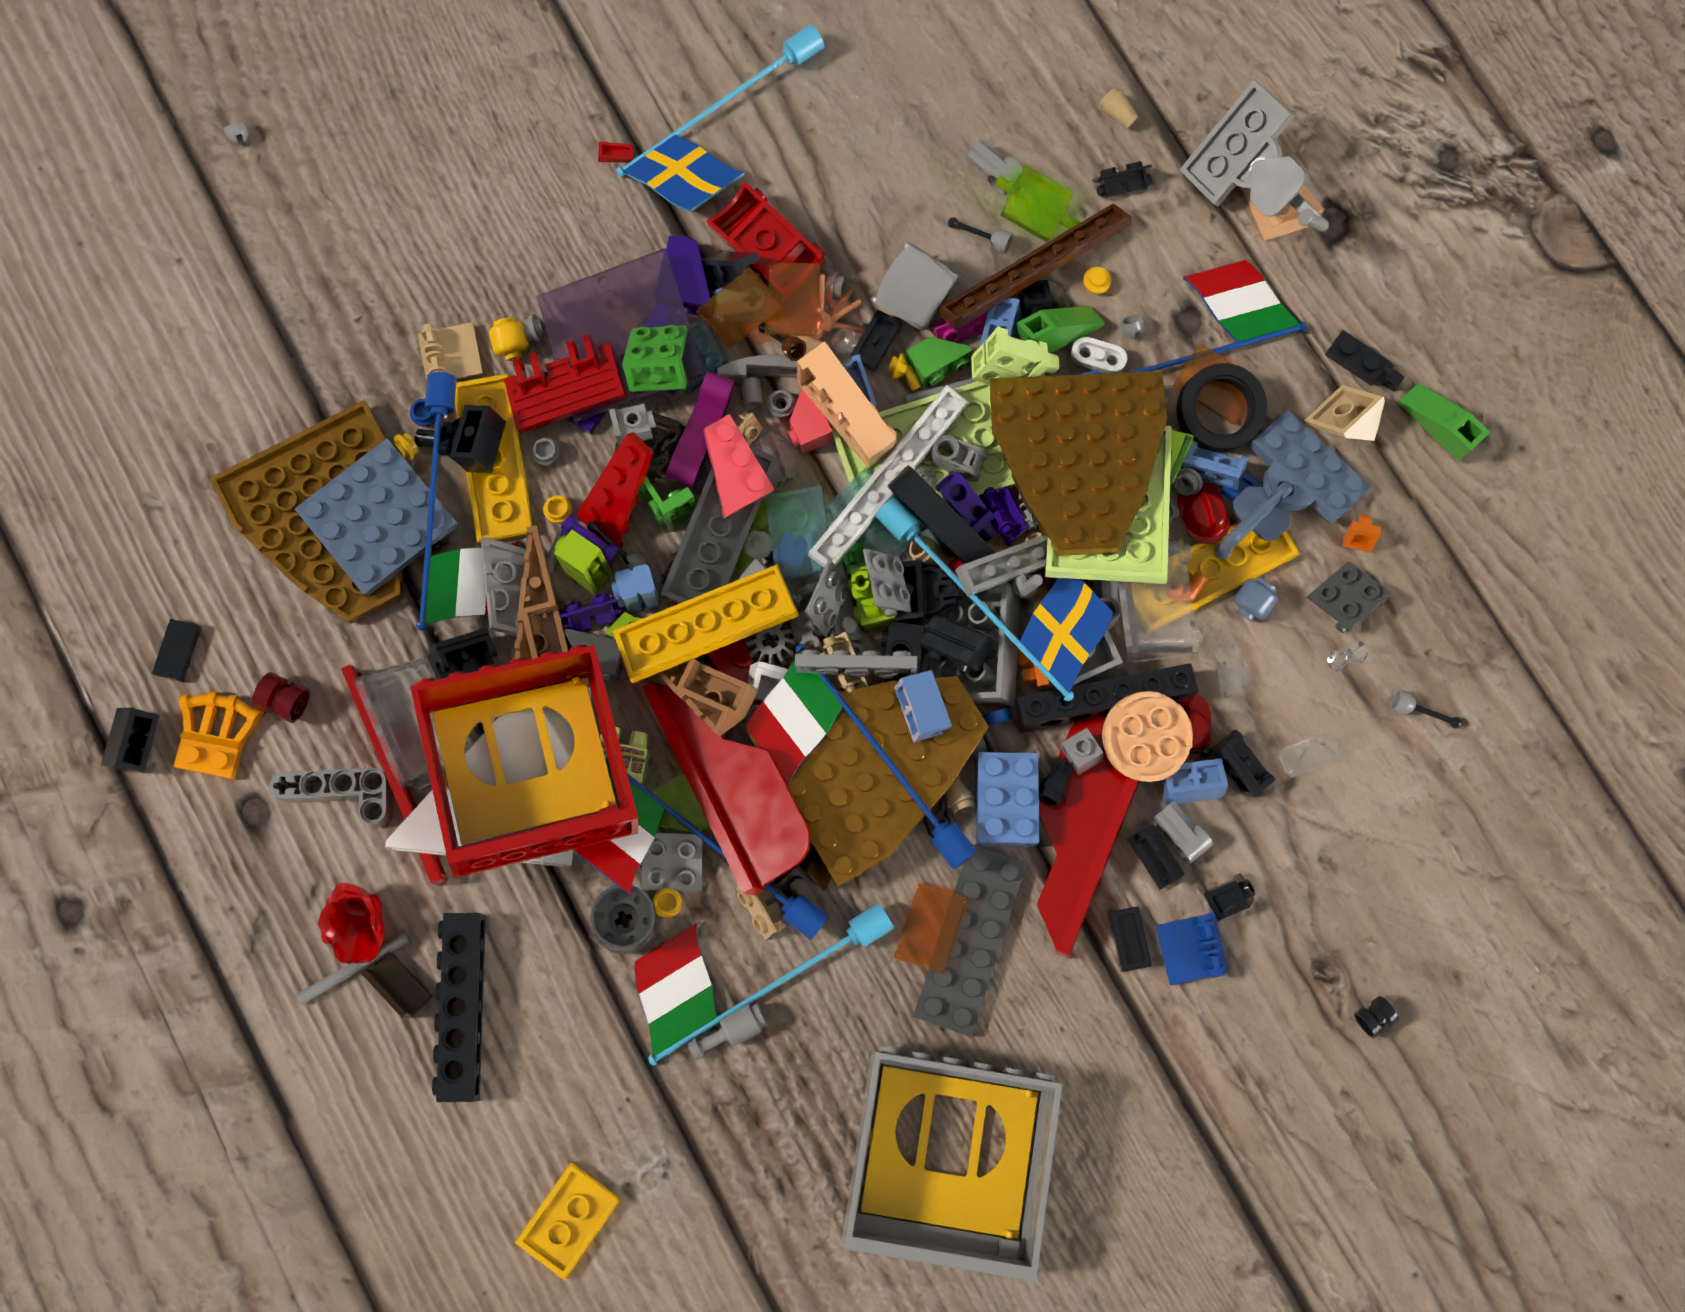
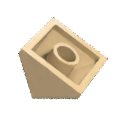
(1349, 414)

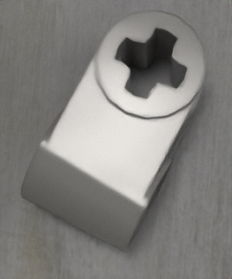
(961, 457)

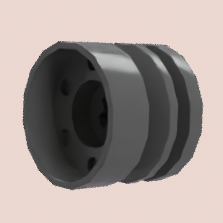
(606, 914)

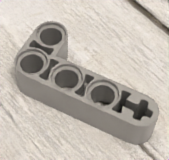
(332, 790)

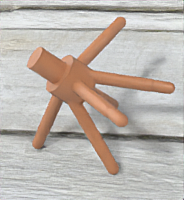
(827, 320)

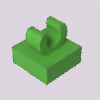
(854, 558)

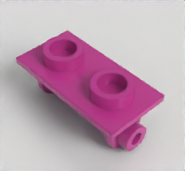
(945, 331)

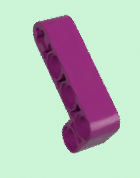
(692, 447)

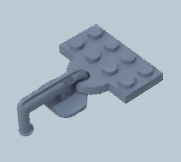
(1298, 476)

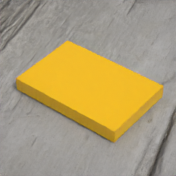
(568, 1220)

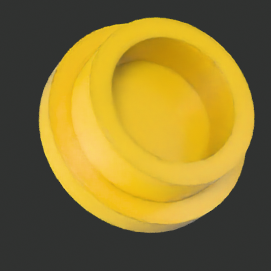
(1097, 280)
(405, 446)
(557, 509)
(667, 902)

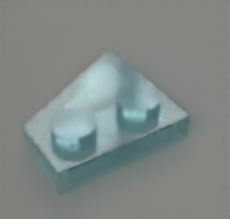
(709, 350)

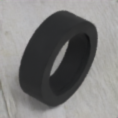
(1248, 386)

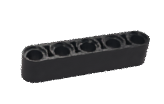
(938, 516)

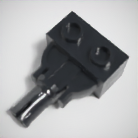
(470, 439)
(929, 592)

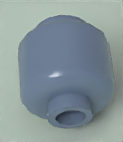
(1256, 599)

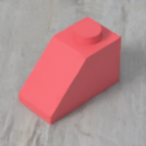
(808, 426)

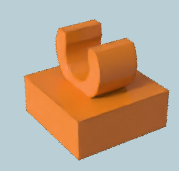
(1362, 534)
(1034, 675)

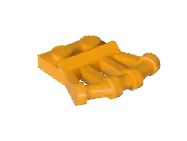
(211, 753)

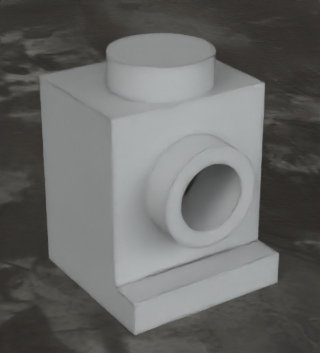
(642, 427)

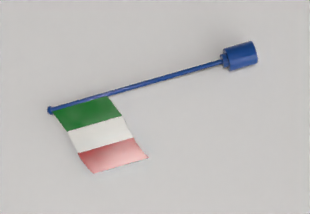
(1241, 305)
(453, 579)
(800, 716)
(622, 856)

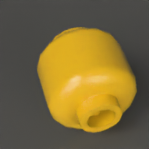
(508, 338)

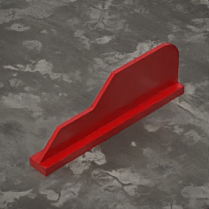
(738, 793)
(1083, 839)

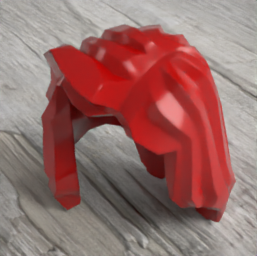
(352, 924)

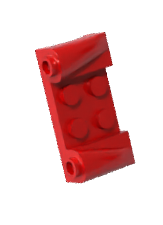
(755, 226)

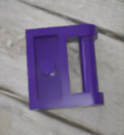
(572, 524)

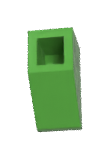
(936, 358)

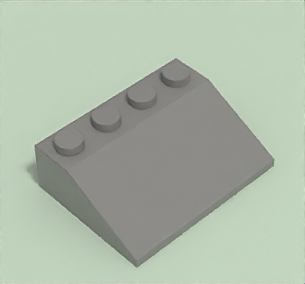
(997, 678)

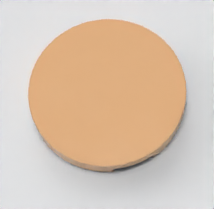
(1147, 736)

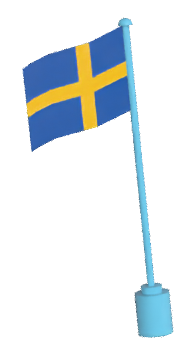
(687, 172)
(1060, 629)

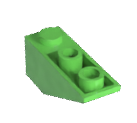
(1059, 326)
(1444, 420)

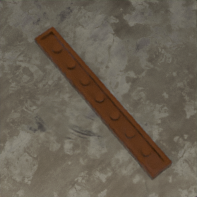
(1034, 266)

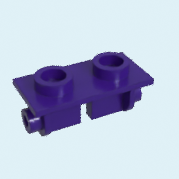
(1006, 512)
(579, 614)

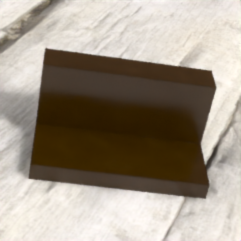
(398, 986)

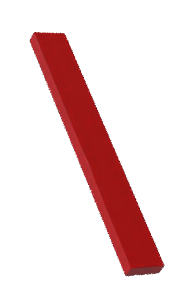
(403, 797)

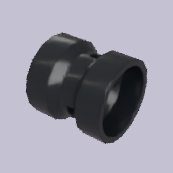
(1377, 1015)

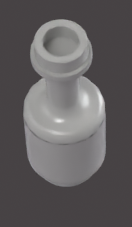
(734, 1028)

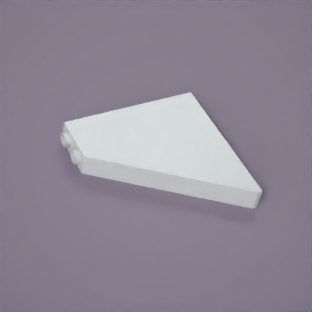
(520, 759)

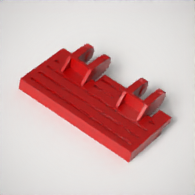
(566, 389)

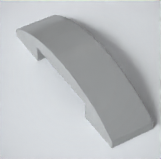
(758, 365)

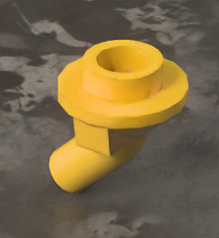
(900, 367)

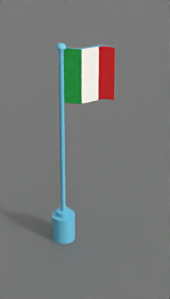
(680, 992)

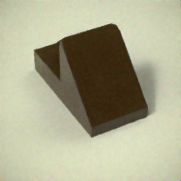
(805, 876)

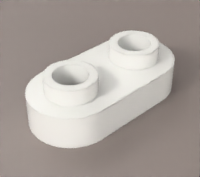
(1098, 353)

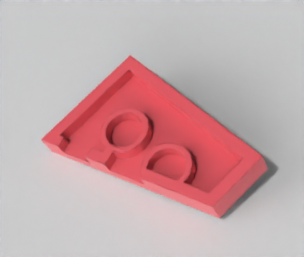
(735, 467)

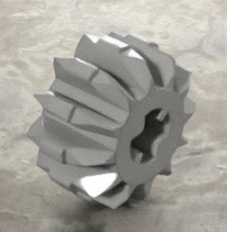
(768, 653)

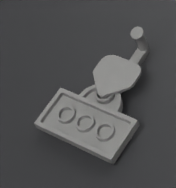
(1246, 154)

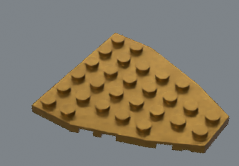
(1081, 451)
(269, 485)
(852, 796)

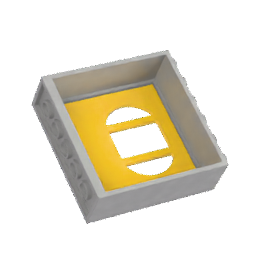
(963, 1202)

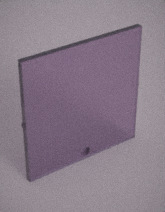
(610, 307)

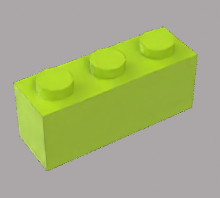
(582, 562)

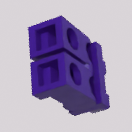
(967, 504)

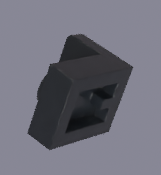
(1036, 297)
(1230, 897)

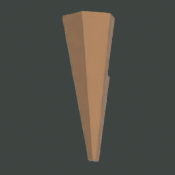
(538, 611)
(711, 694)

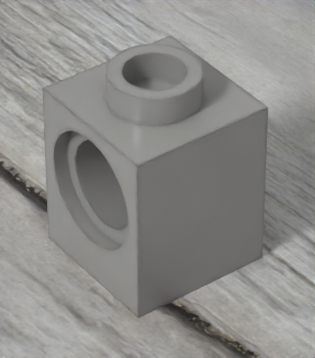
(1082, 751)

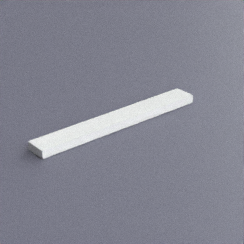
(875, 493)

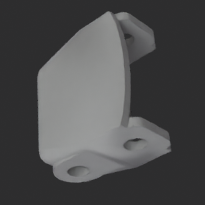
(915, 286)

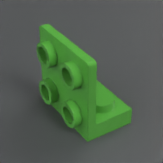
(655, 358)
(673, 510)

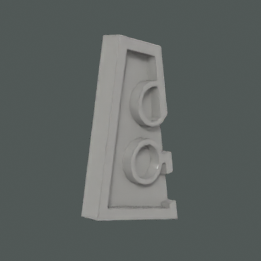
(503, 577)

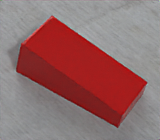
(615, 152)

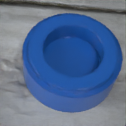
(997, 716)

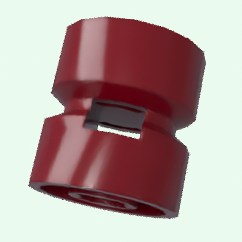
(276, 696)

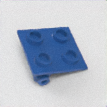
(1192, 949)

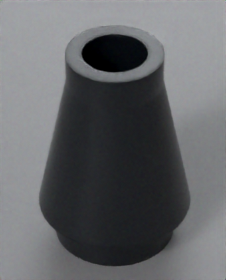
(1055, 785)

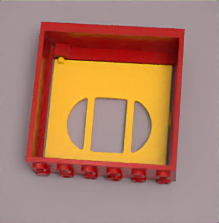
(538, 814)

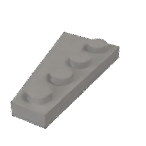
(856, 665)

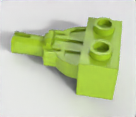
(866, 612)

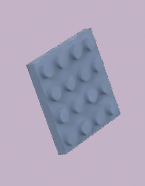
(375, 517)

